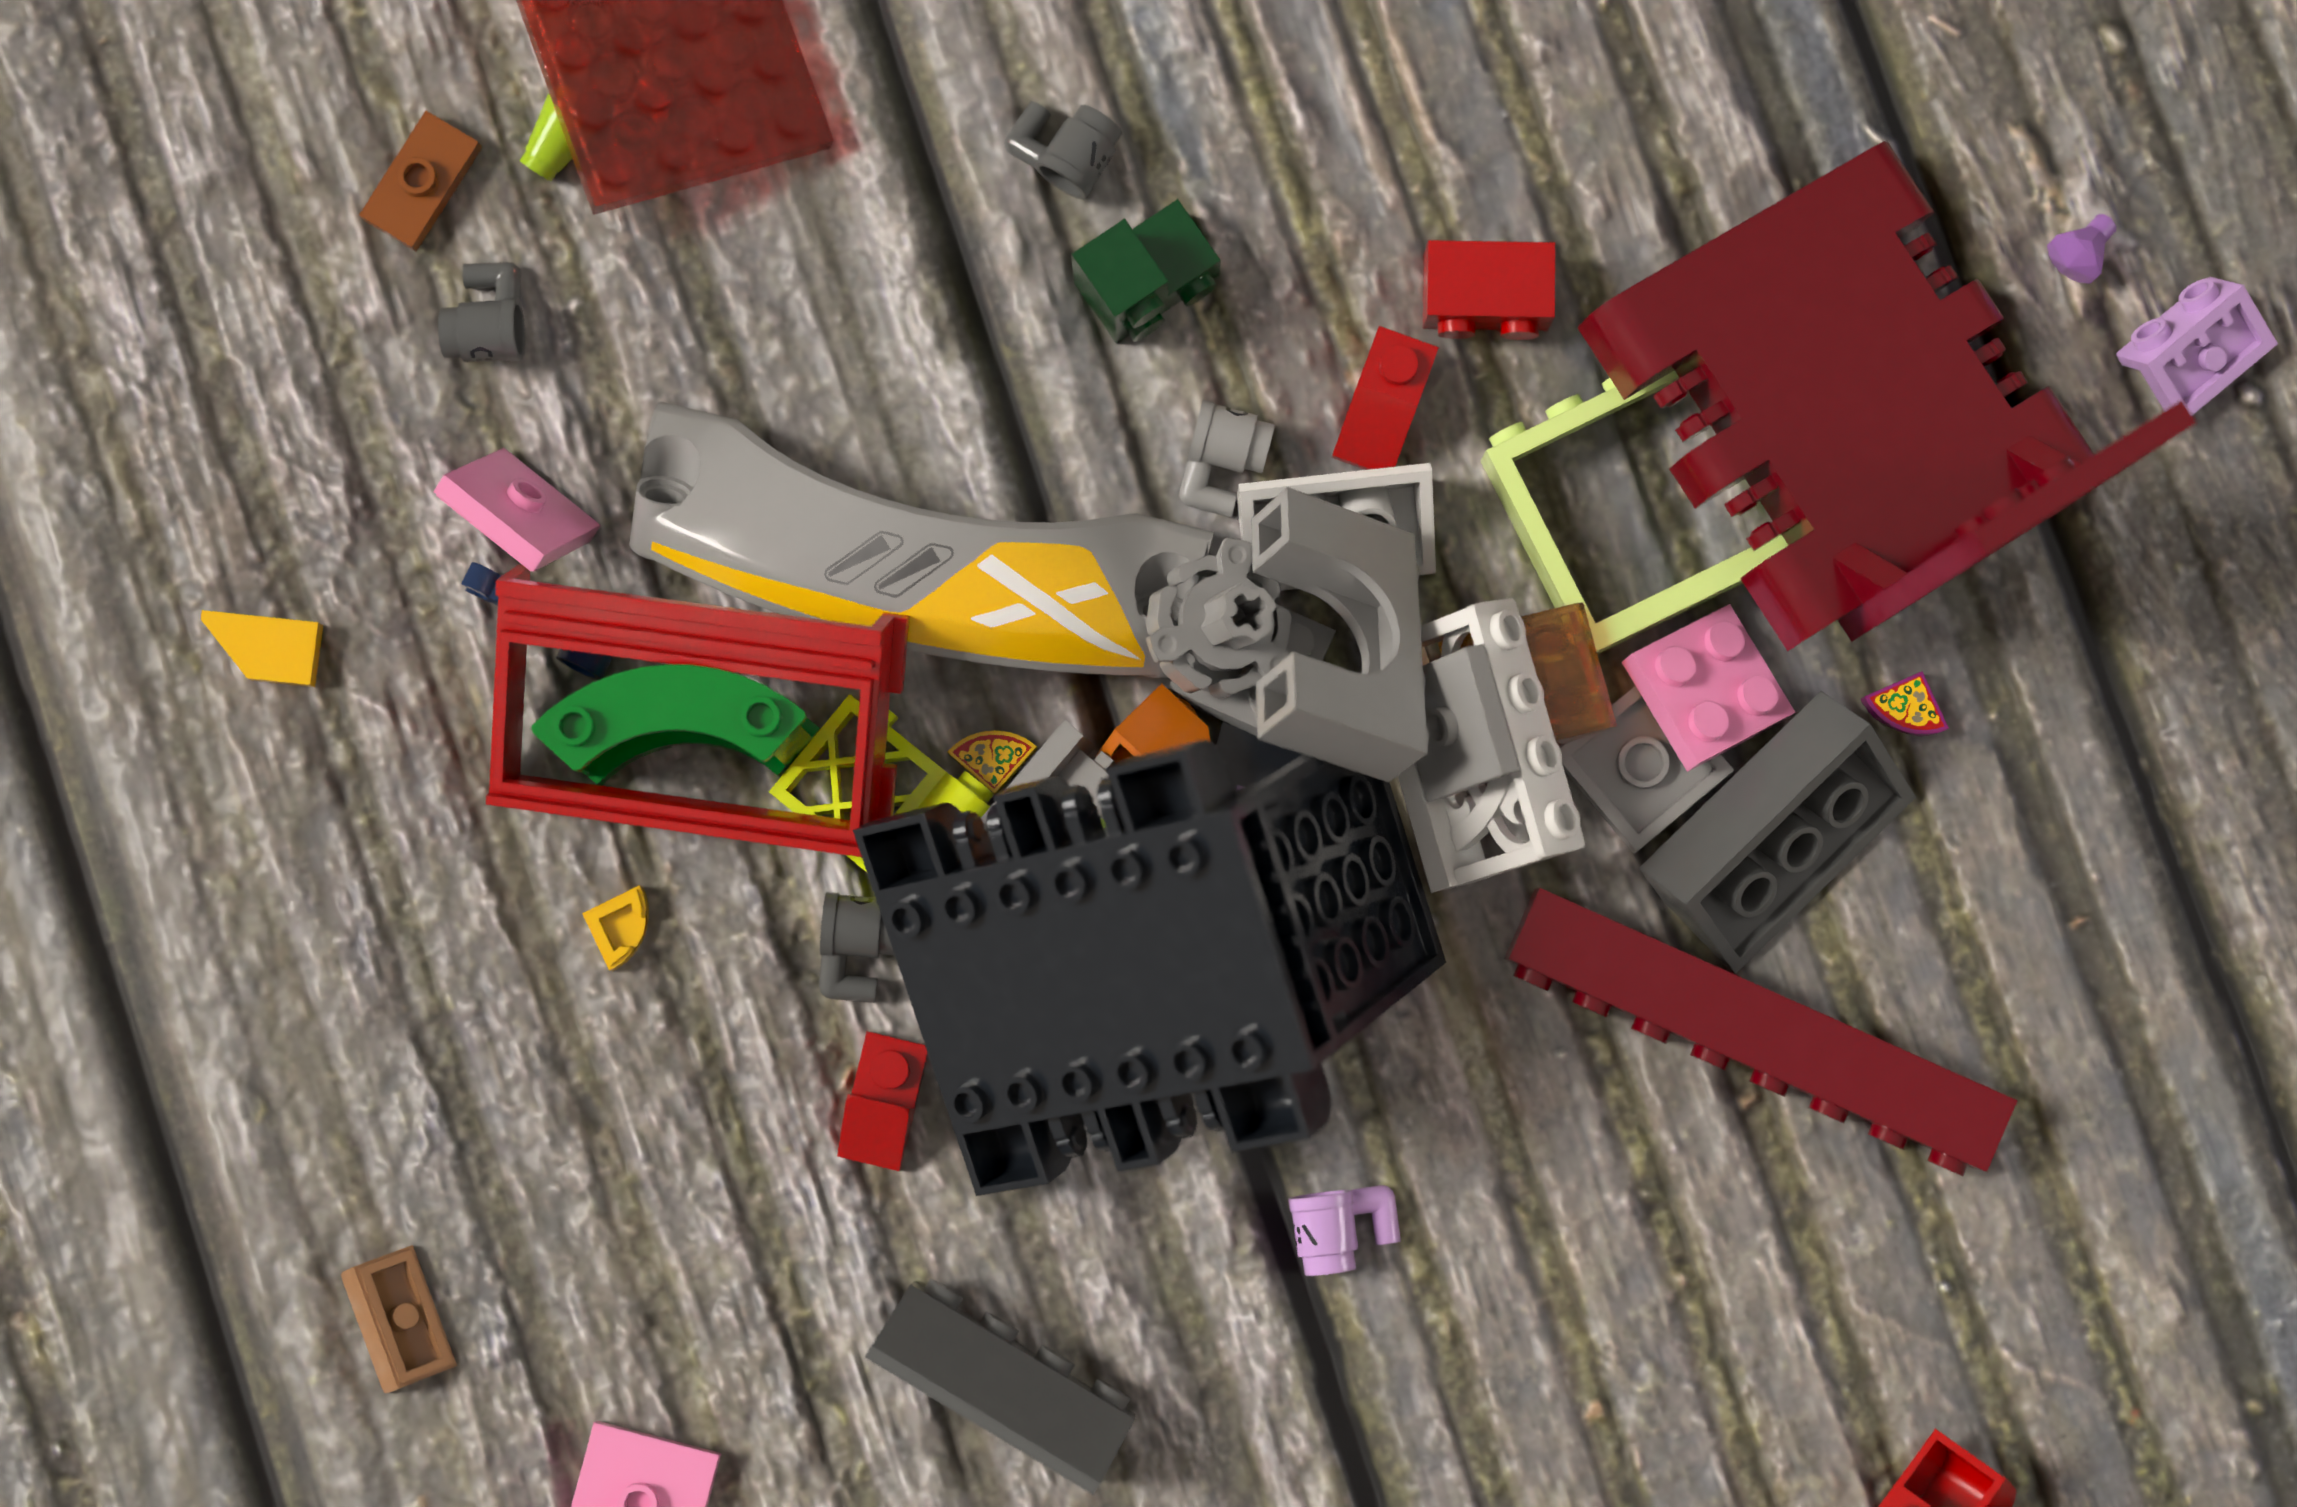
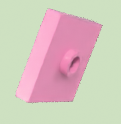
(516, 509)
(643, 1471)

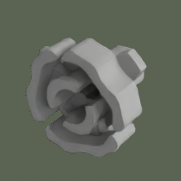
(1221, 622)

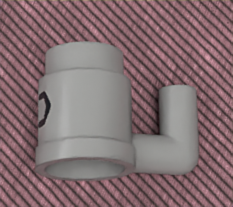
(1227, 441)

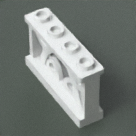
(1452, 827)

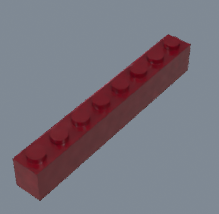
(1761, 1031)

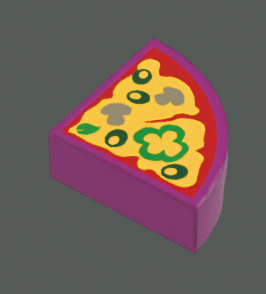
(1907, 707)

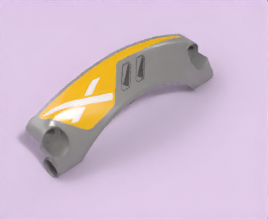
(973, 588)

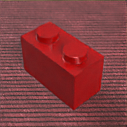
(1488, 288)

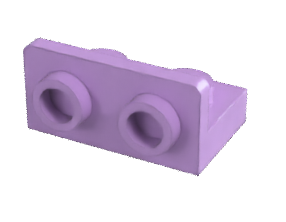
(2199, 343)

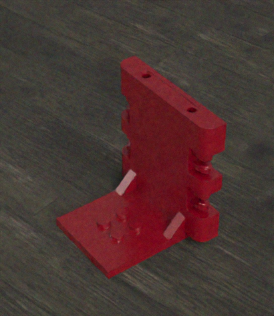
(1851, 401)

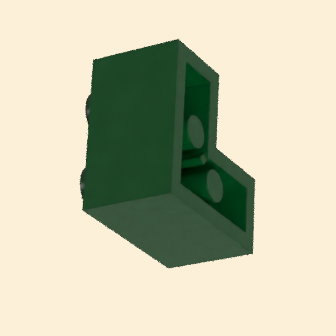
(1145, 271)

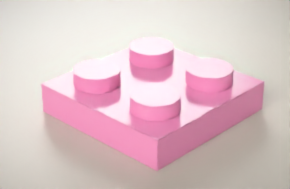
(1708, 687)

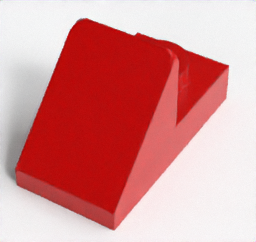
(882, 1101)

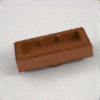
(420, 181)

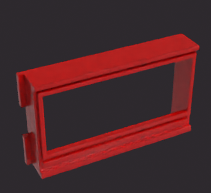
(701, 636)

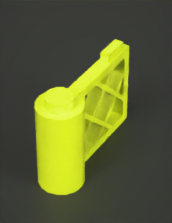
(934, 789)

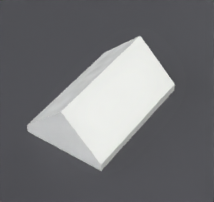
(1390, 495)

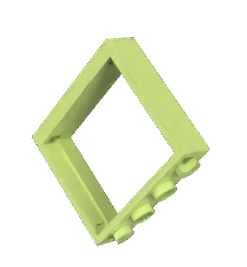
(1563, 420)

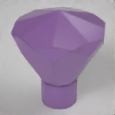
(2081, 251)

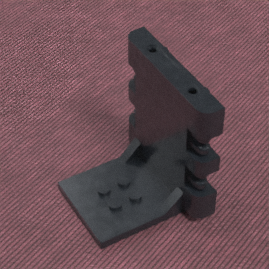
(1148, 958)

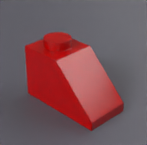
(1385, 400)

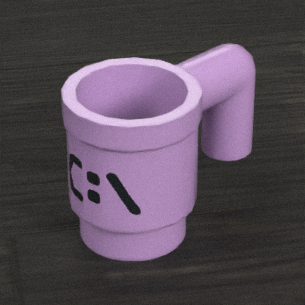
(1327, 1226)

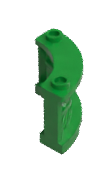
(668, 706)

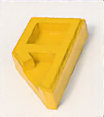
(269, 646)

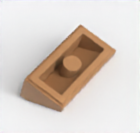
(398, 1319)

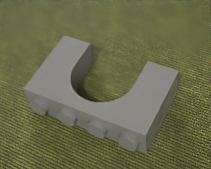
(1371, 579)

